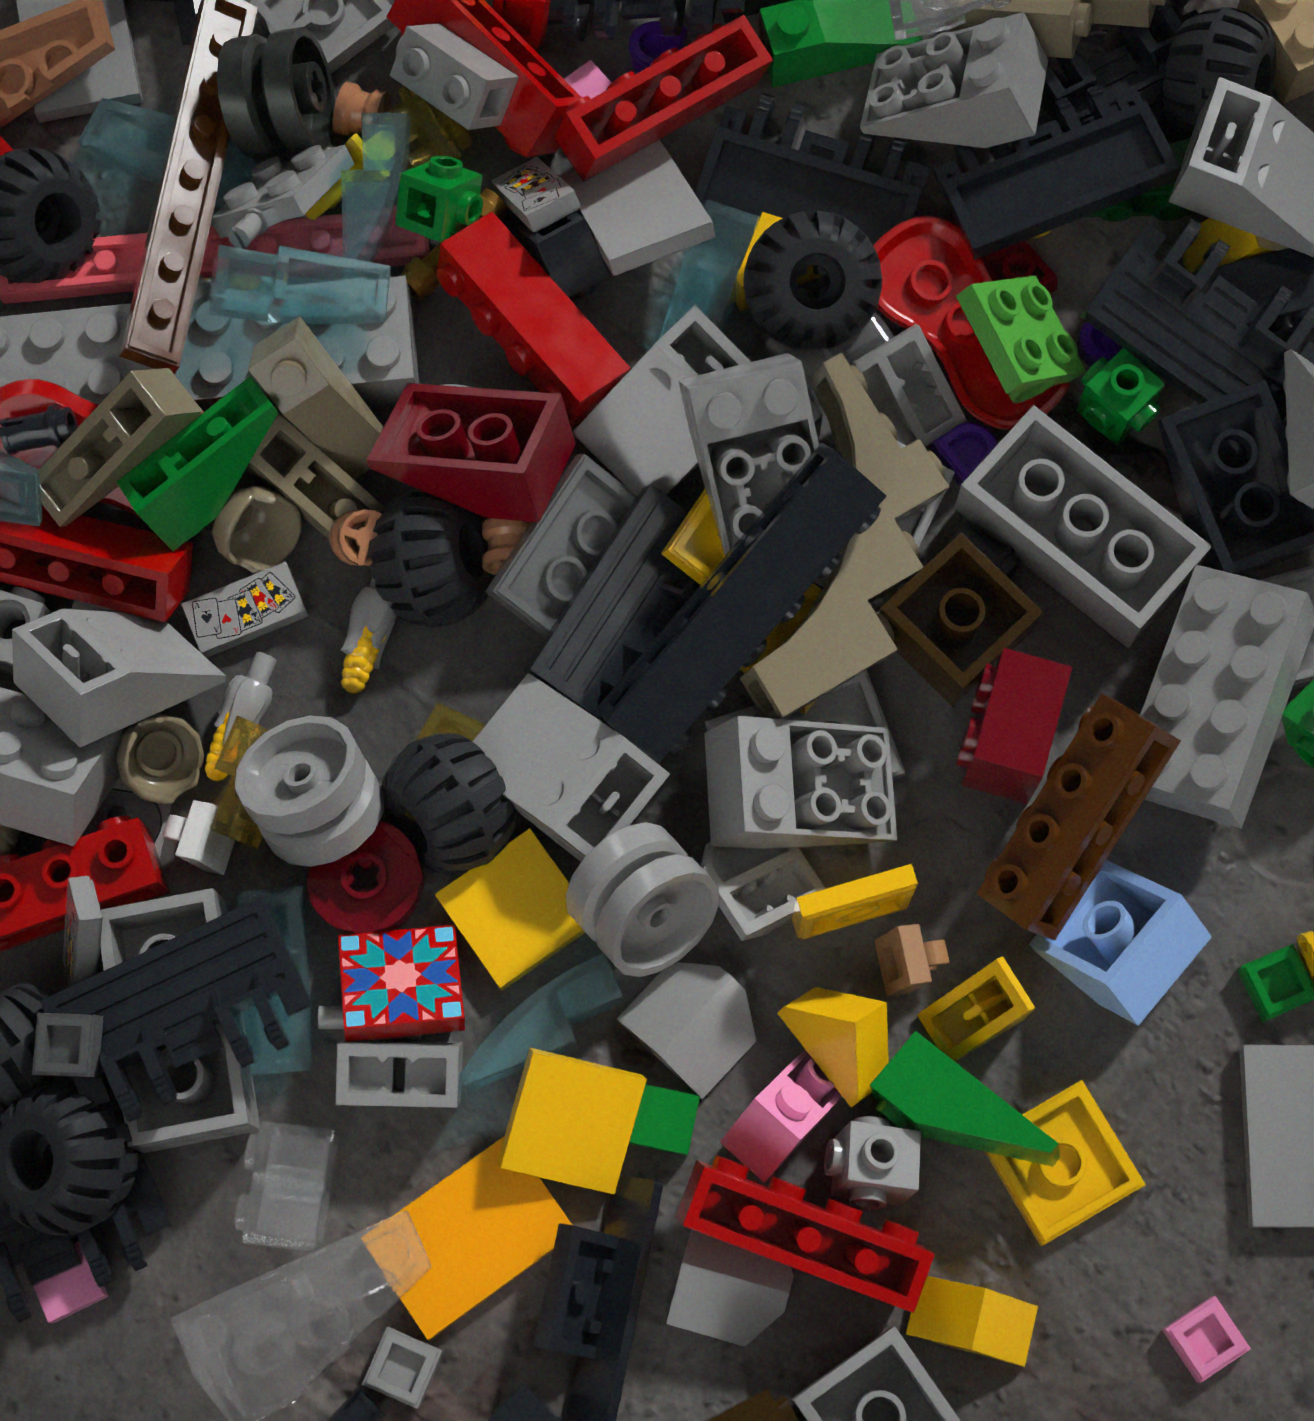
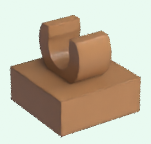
(907, 960)

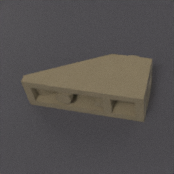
(316, 395)
(114, 439)
(307, 477)

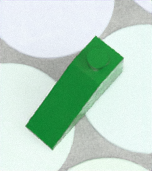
(825, 37)
(197, 469)
(951, 1106)

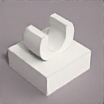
(196, 842)

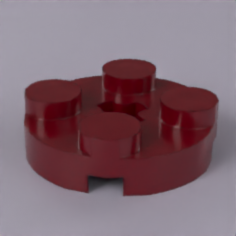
(375, 910)

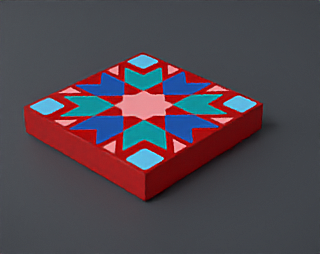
(400, 983)

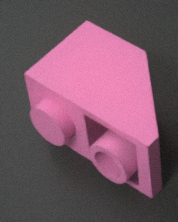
(782, 1117)

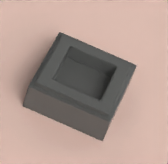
(67, 1045)

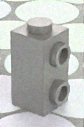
(453, 76)

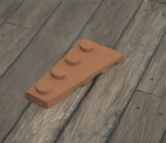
(49, 52)

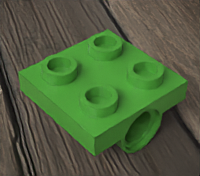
(1021, 335)

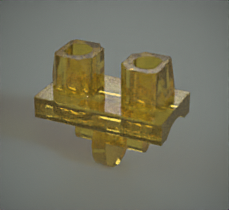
(433, 132)

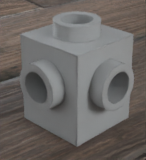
(873, 1163)

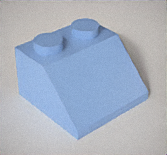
(1125, 942)

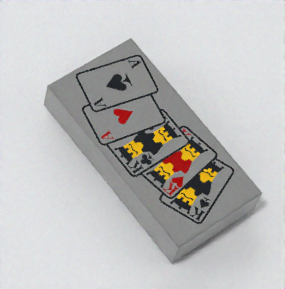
(536, 194)
(244, 610)
(81, 930)

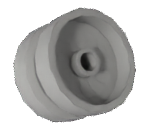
(310, 790)
(642, 899)

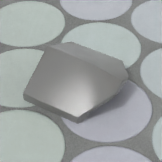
(910, 388)
(759, 885)
(693, 1023)
(728, 1291)

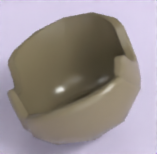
(257, 528)
(160, 758)

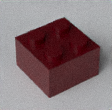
(1016, 726)

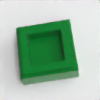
(1277, 982)
(665, 1120)

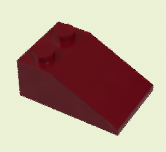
(477, 447)

